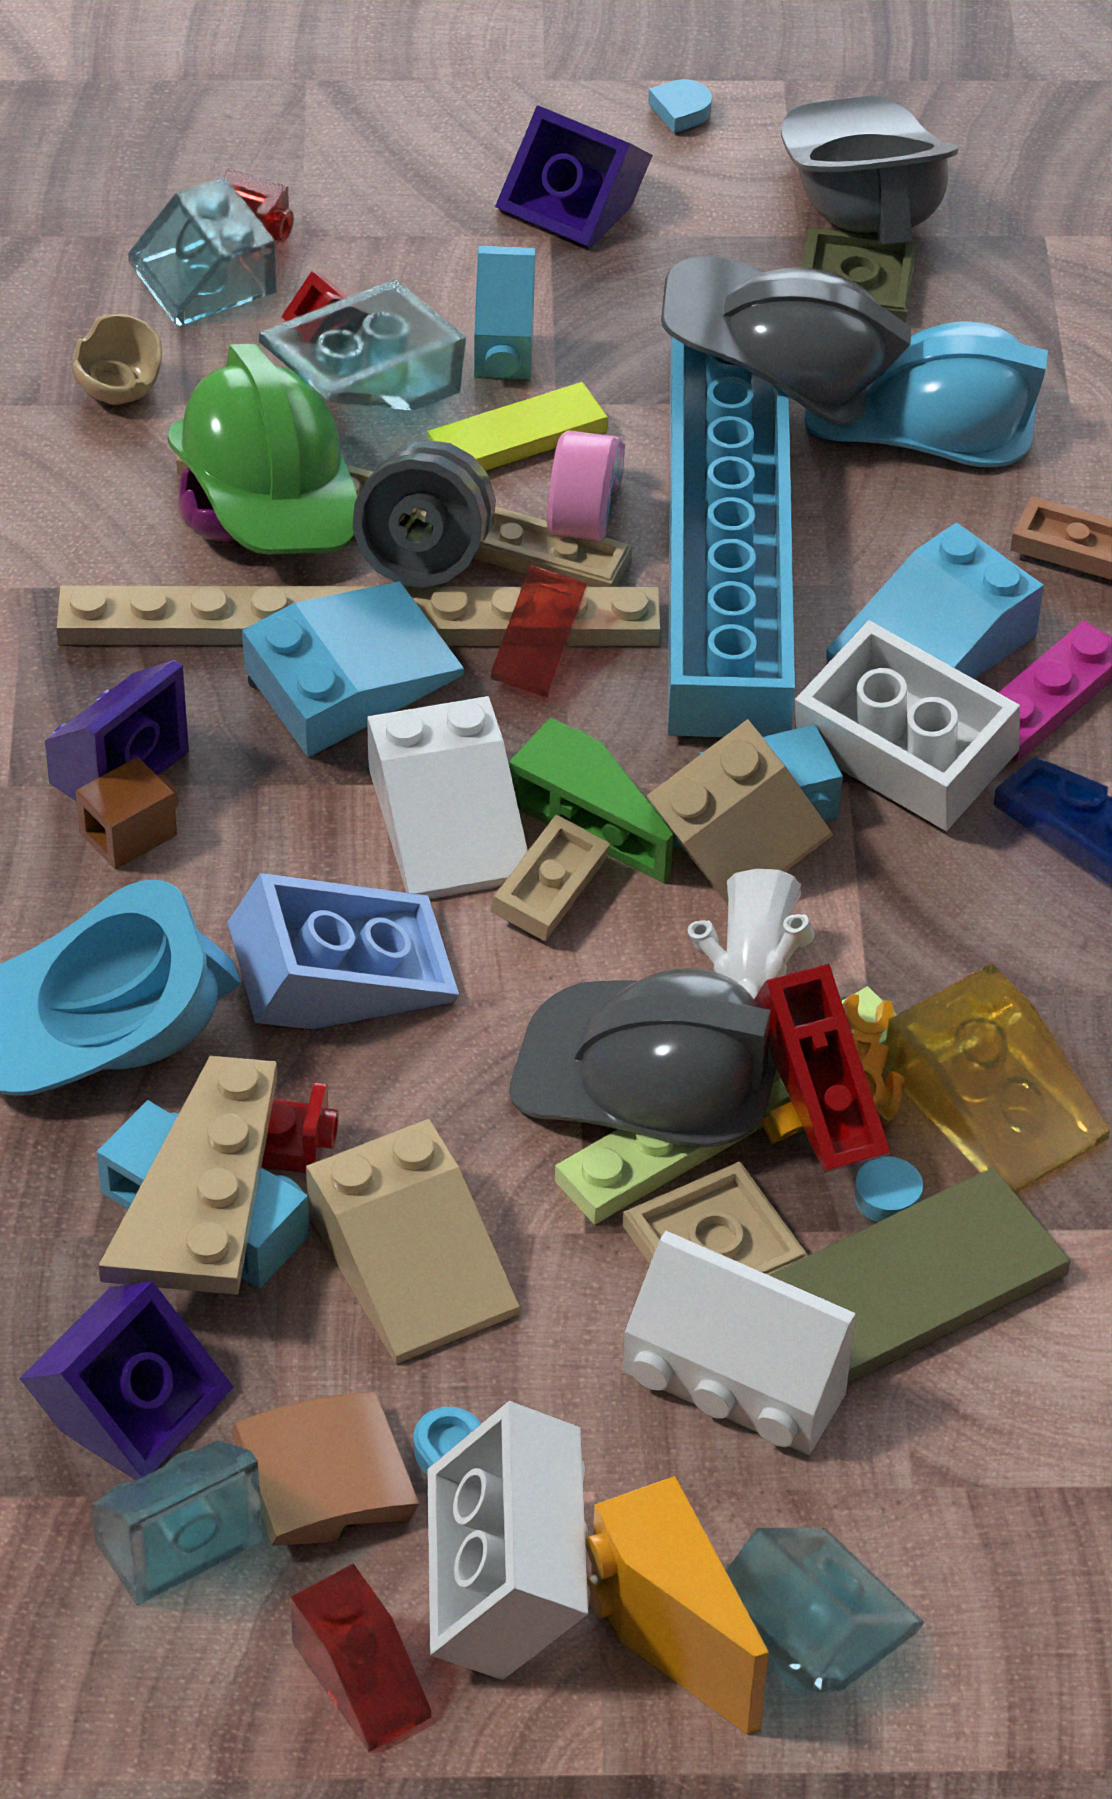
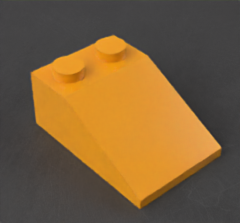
(675, 1600)

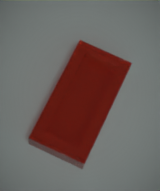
(538, 631)

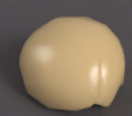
(117, 359)

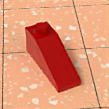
(822, 1067)

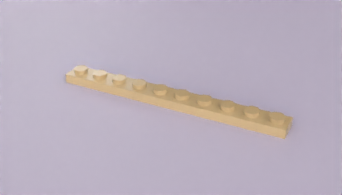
(221, 612)

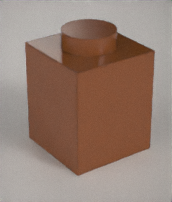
(127, 812)

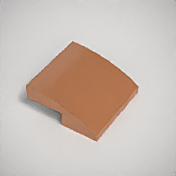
(326, 1467)

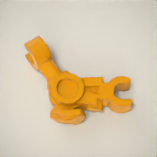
(873, 1056)

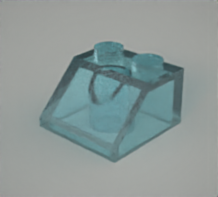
(205, 253)
(180, 1518)
(818, 1607)

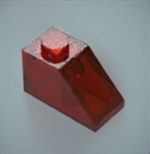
(358, 1657)

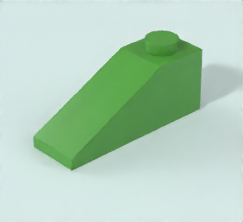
(580, 780)

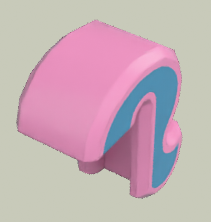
(581, 484)

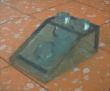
(373, 350)

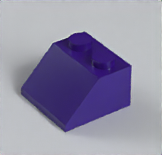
(572, 177)
(133, 719)
(128, 1379)

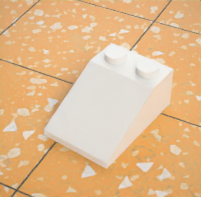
(446, 796)

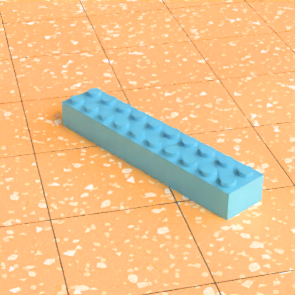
(728, 550)

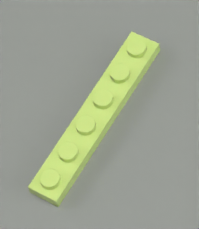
(633, 1165)

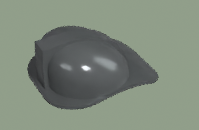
(868, 164)
(790, 326)
(650, 1056)

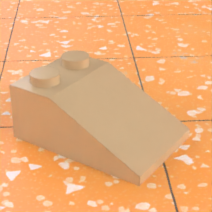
(409, 1240)

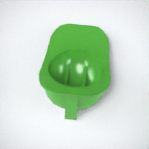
(267, 457)

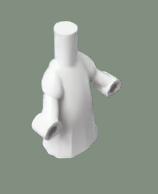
(760, 928)

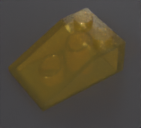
(993, 1078)

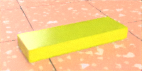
(524, 426)

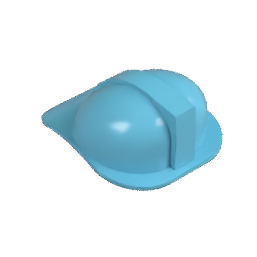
(952, 394)
(109, 991)

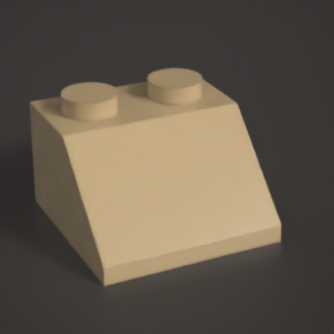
(739, 810)

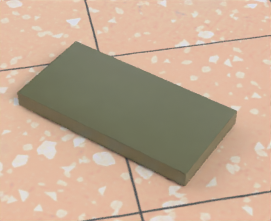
(931, 1269)

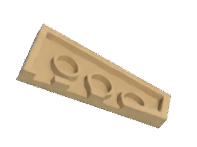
(201, 1191)

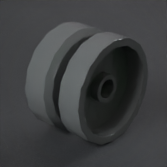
(457, 518)

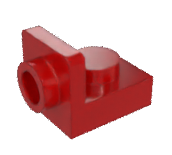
(300, 1131)

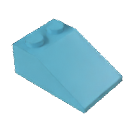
(955, 603)
(345, 659)

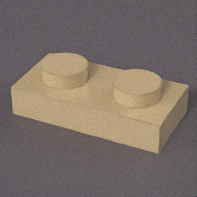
(550, 877)

